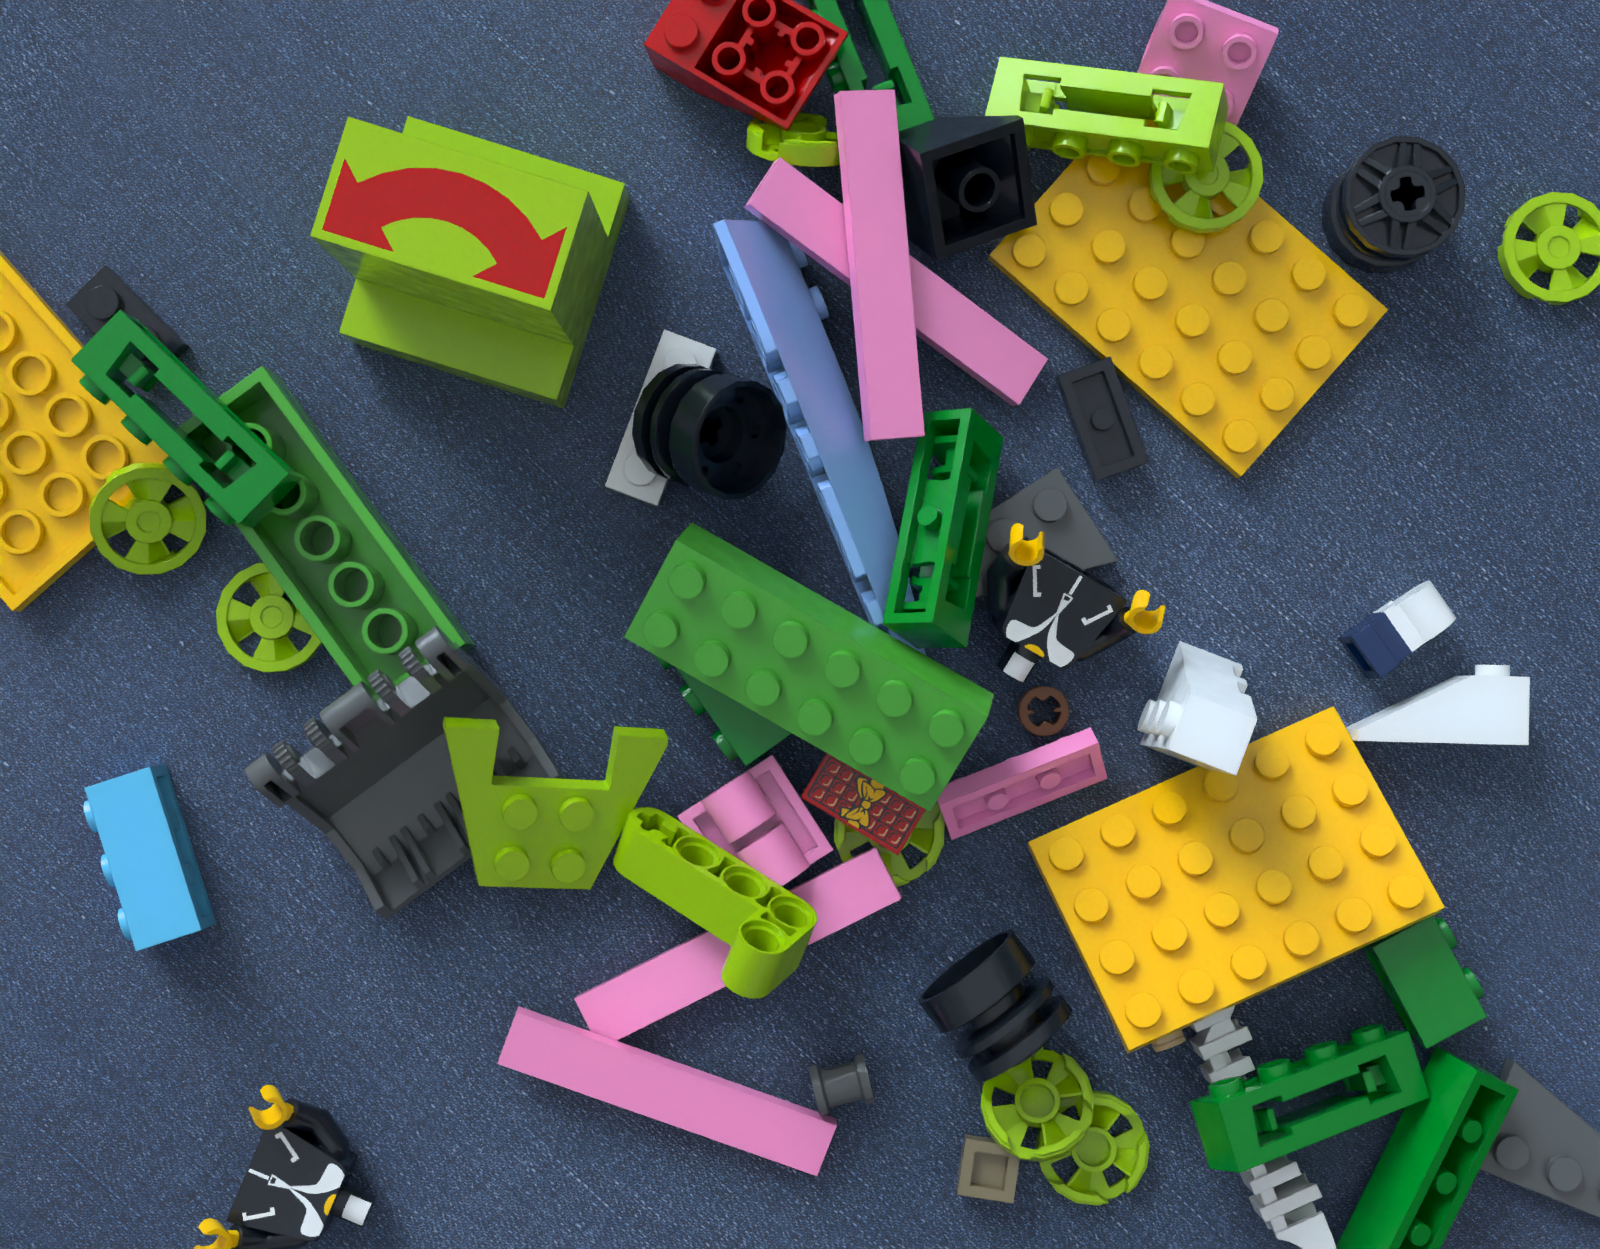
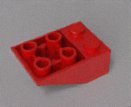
(746, 53)

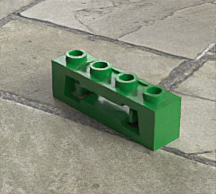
(848, 73)
(116, 355)
(944, 529)
(1231, 1123)

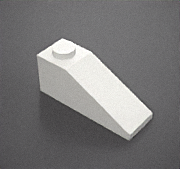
(1459, 710)

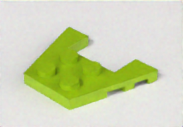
(545, 828)

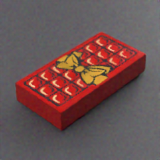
(862, 803)

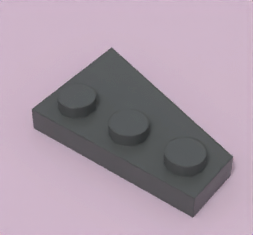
(1051, 508)
(1546, 1146)

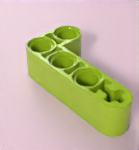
(722, 895)

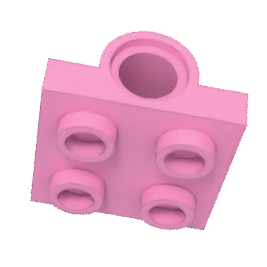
(1210, 45)
(761, 822)

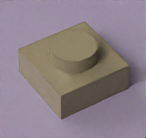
(986, 1170)

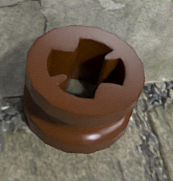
(1042, 693)

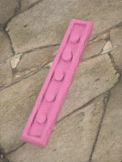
(879, 264)
(942, 314)
(695, 966)
(667, 1091)

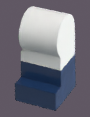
(1397, 630)

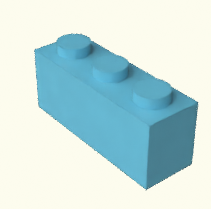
(148, 857)

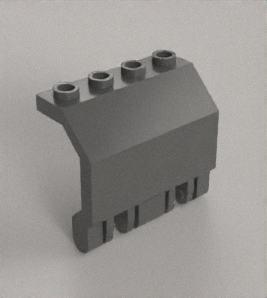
(385, 771)

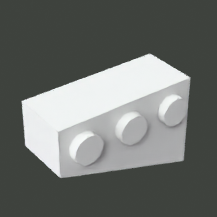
(1201, 712)

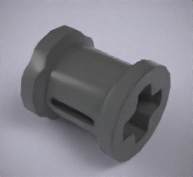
(841, 1084)

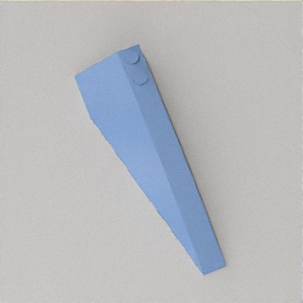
(815, 402)

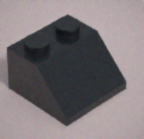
(965, 182)

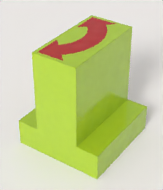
(469, 253)

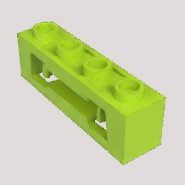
(1187, 128)

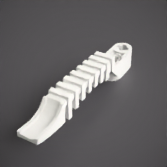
(1279, 1188)

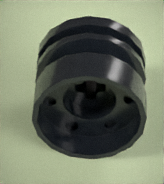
(1379, 233)
(709, 430)
(1003, 1016)

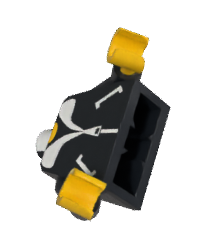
(1057, 608)
(292, 1181)

